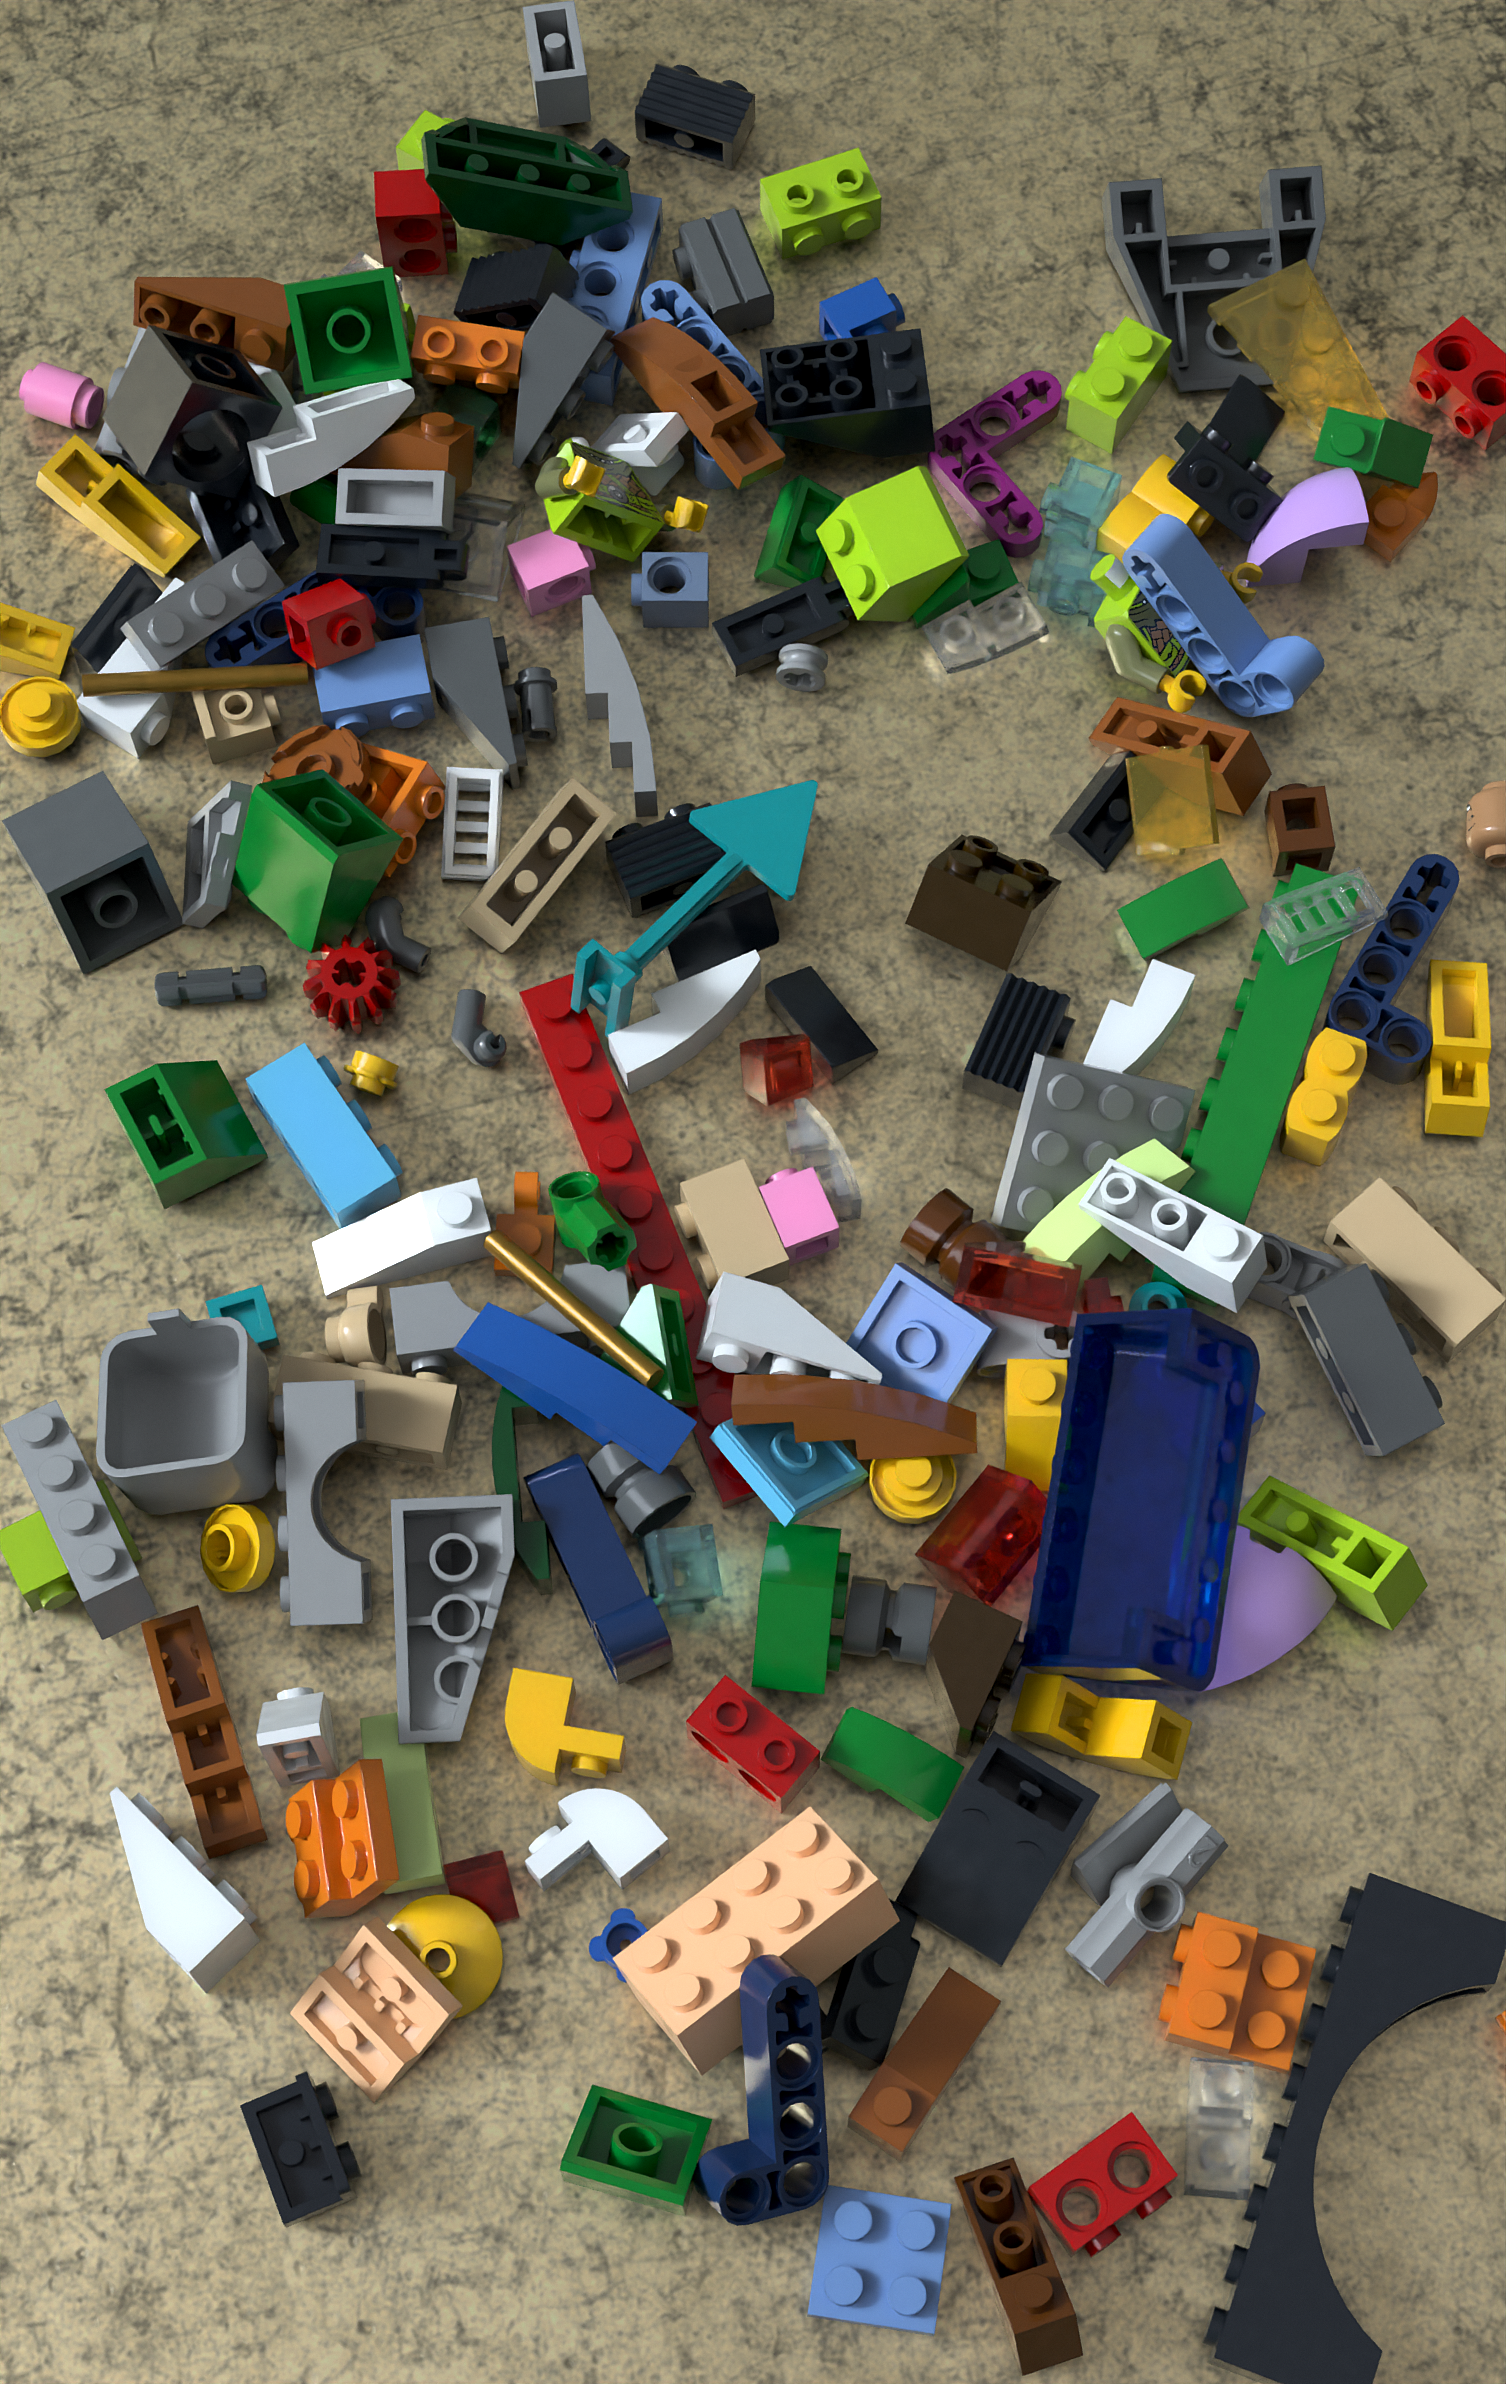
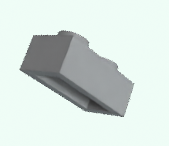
(396, 498)

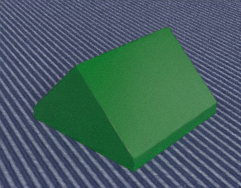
(349, 330)
(635, 2150)

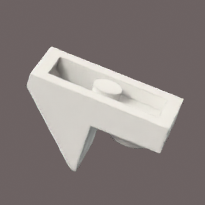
(647, 445)

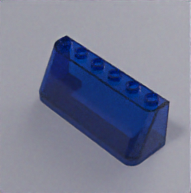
(1143, 1500)

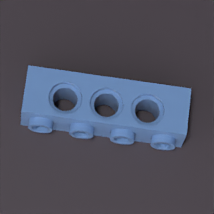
(621, 276)

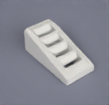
(473, 781)

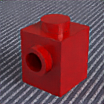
(329, 623)

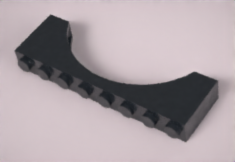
(1395, 1960)

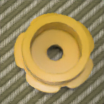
(371, 1073)

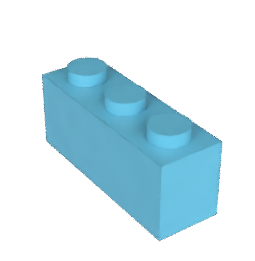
(326, 1135)

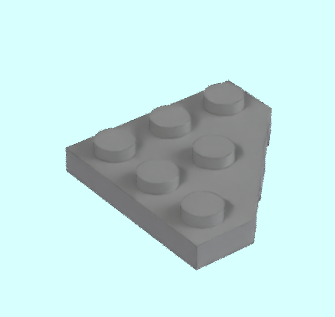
(1072, 1125)

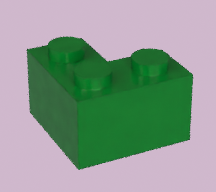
(798, 1596)

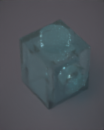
(1080, 503)

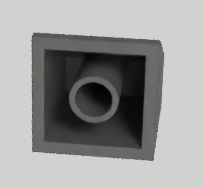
(94, 871)

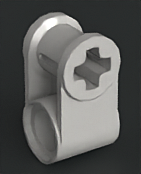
(1293, 1270)
(1021, 1339)

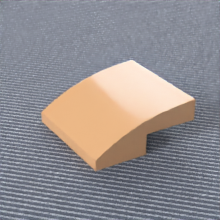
(376, 2009)

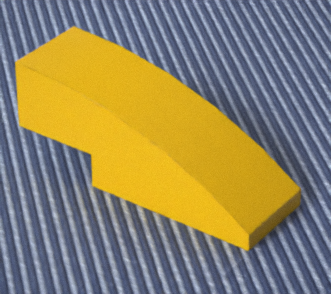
(116, 507)
(1460, 1048)

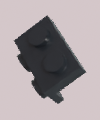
(1221, 484)
(249, 517)
(300, 2150)

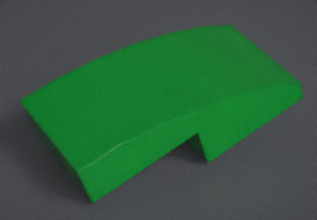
(1183, 908)
(892, 1760)

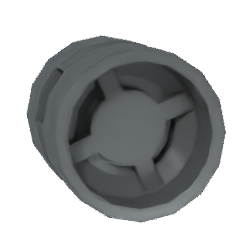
(642, 1495)
(889, 1620)

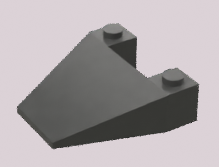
(1183, 274)

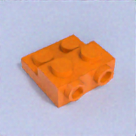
(468, 352)
(402, 795)
(342, 1841)
(1237, 1992)

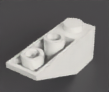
(1178, 1234)
(767, 1332)

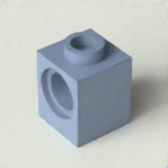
(677, 610)

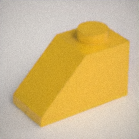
(1032, 1417)

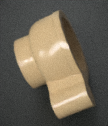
(360, 1329)

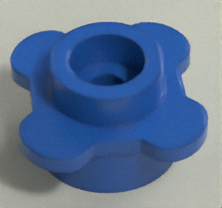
(621, 1928)

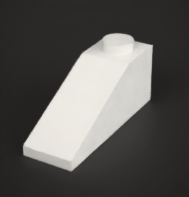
(131, 719)
(406, 1239)
(298, 1737)

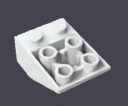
(191, 1919)

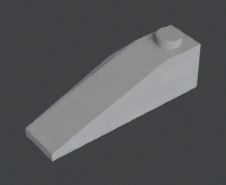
(447, 1593)

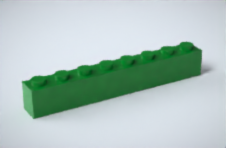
(1258, 1072)

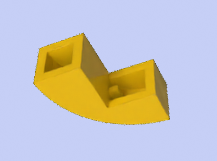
(1104, 1731)

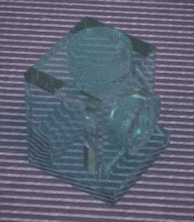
(1065, 580)
(695, 1555)

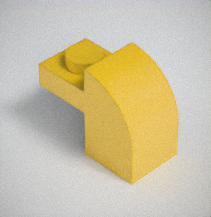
(541, 1734)

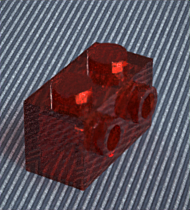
(986, 1536)

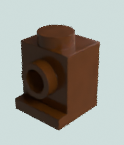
(1309, 812)

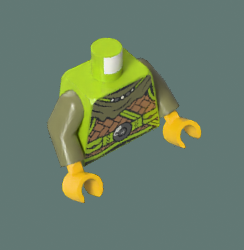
(604, 504)
(1140, 640)

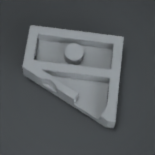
(212, 853)

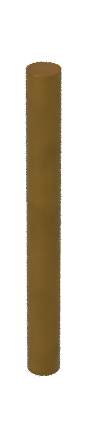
(194, 679)
(573, 1309)

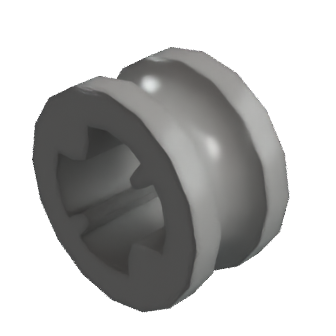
(802, 667)

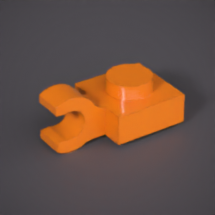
(526, 1227)

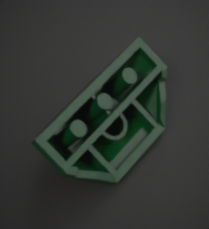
(523, 182)

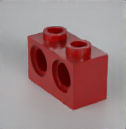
(412, 224)
(1461, 392)
(753, 1744)
(1093, 2174)

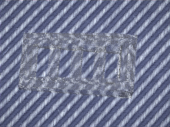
(1295, 945)

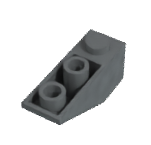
(554, 365)
(470, 690)

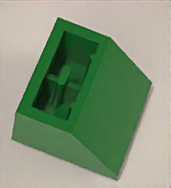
(185, 1127)

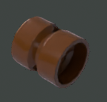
(941, 1232)

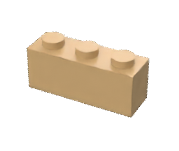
(537, 865)
(1420, 1265)
(404, 1415)

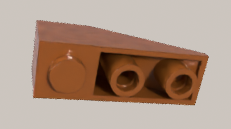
(227, 311)

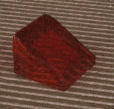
(776, 1067)
(486, 1883)

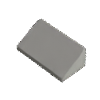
(1125, 1842)

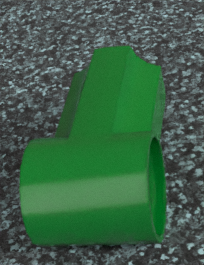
(590, 1221)

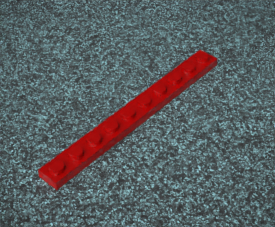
(628, 1183)

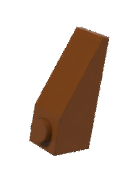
(422, 443)
(1235, 757)
(922, 2064)

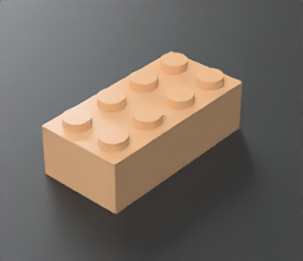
(788, 1898)

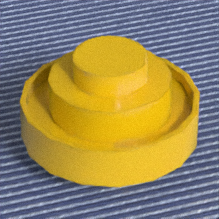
(39, 716)
(913, 1487)
(237, 1548)

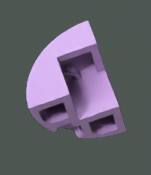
(1314, 515)
(1268, 1607)

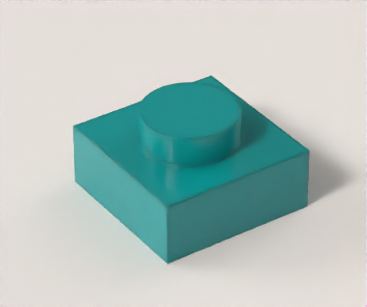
(251, 1310)

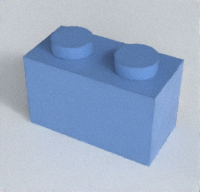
(376, 688)

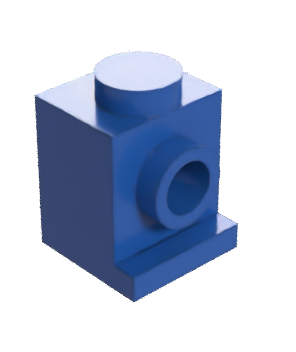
(860, 312)

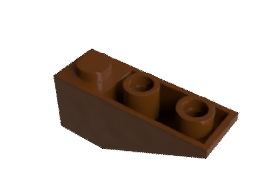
(1019, 2267)

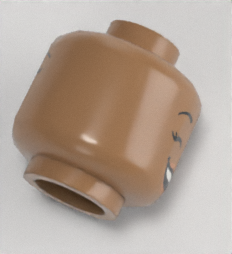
(1488, 824)

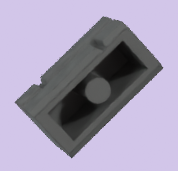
(725, 272)

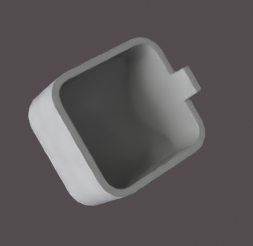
(185, 1415)

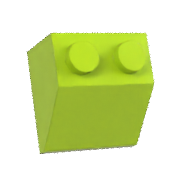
(892, 546)

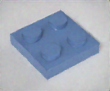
(920, 1336)
(879, 2260)

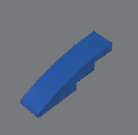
(576, 1385)

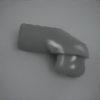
(386, 931)
(471, 1035)

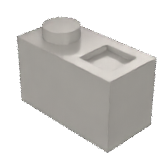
(557, 64)

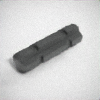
(211, 985)

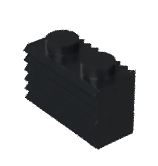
(695, 115)
(513, 287)
(660, 860)
(1020, 1023)

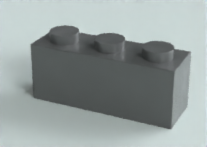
(1368, 1359)

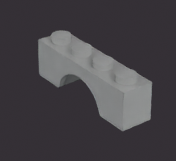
(433, 1319)
(79, 1520)
(324, 1578)

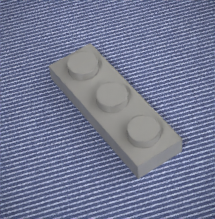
(202, 607)

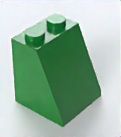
(311, 857)

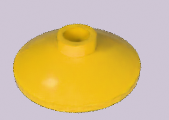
(465, 1934)

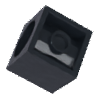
(190, 412)

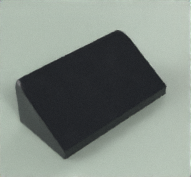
(1247, 419)
(102, 632)
(1100, 817)
(724, 933)
(812, 1009)

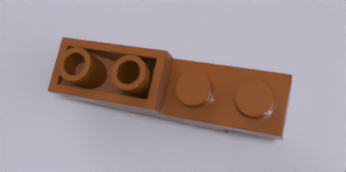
(705, 393)

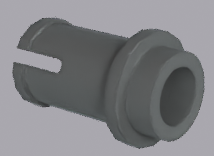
(536, 700)

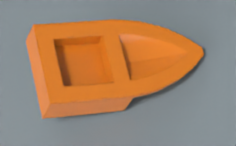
(1399, 514)

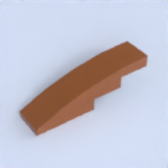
(878, 1417)
(203, 1732)

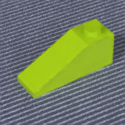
(1359, 1563)

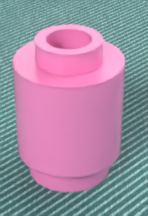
(61, 396)

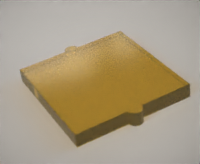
(1172, 800)

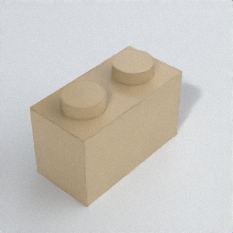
(731, 1226)

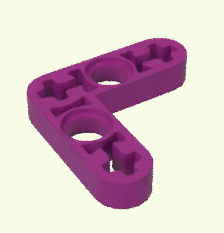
(981, 450)

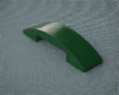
(530, 1538)

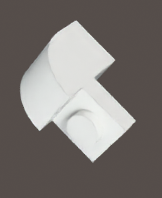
(600, 1824)

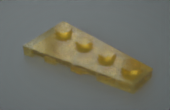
(1298, 344)

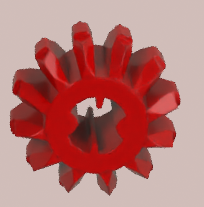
(339, 999)

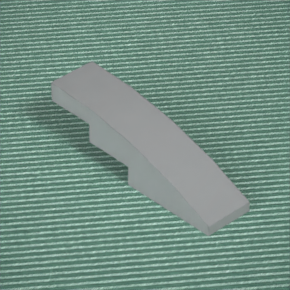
(615, 696)

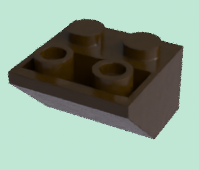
(983, 900)
(967, 1663)

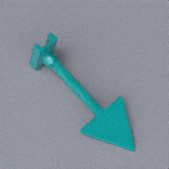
(759, 835)

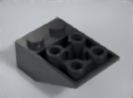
(852, 393)
(998, 1848)

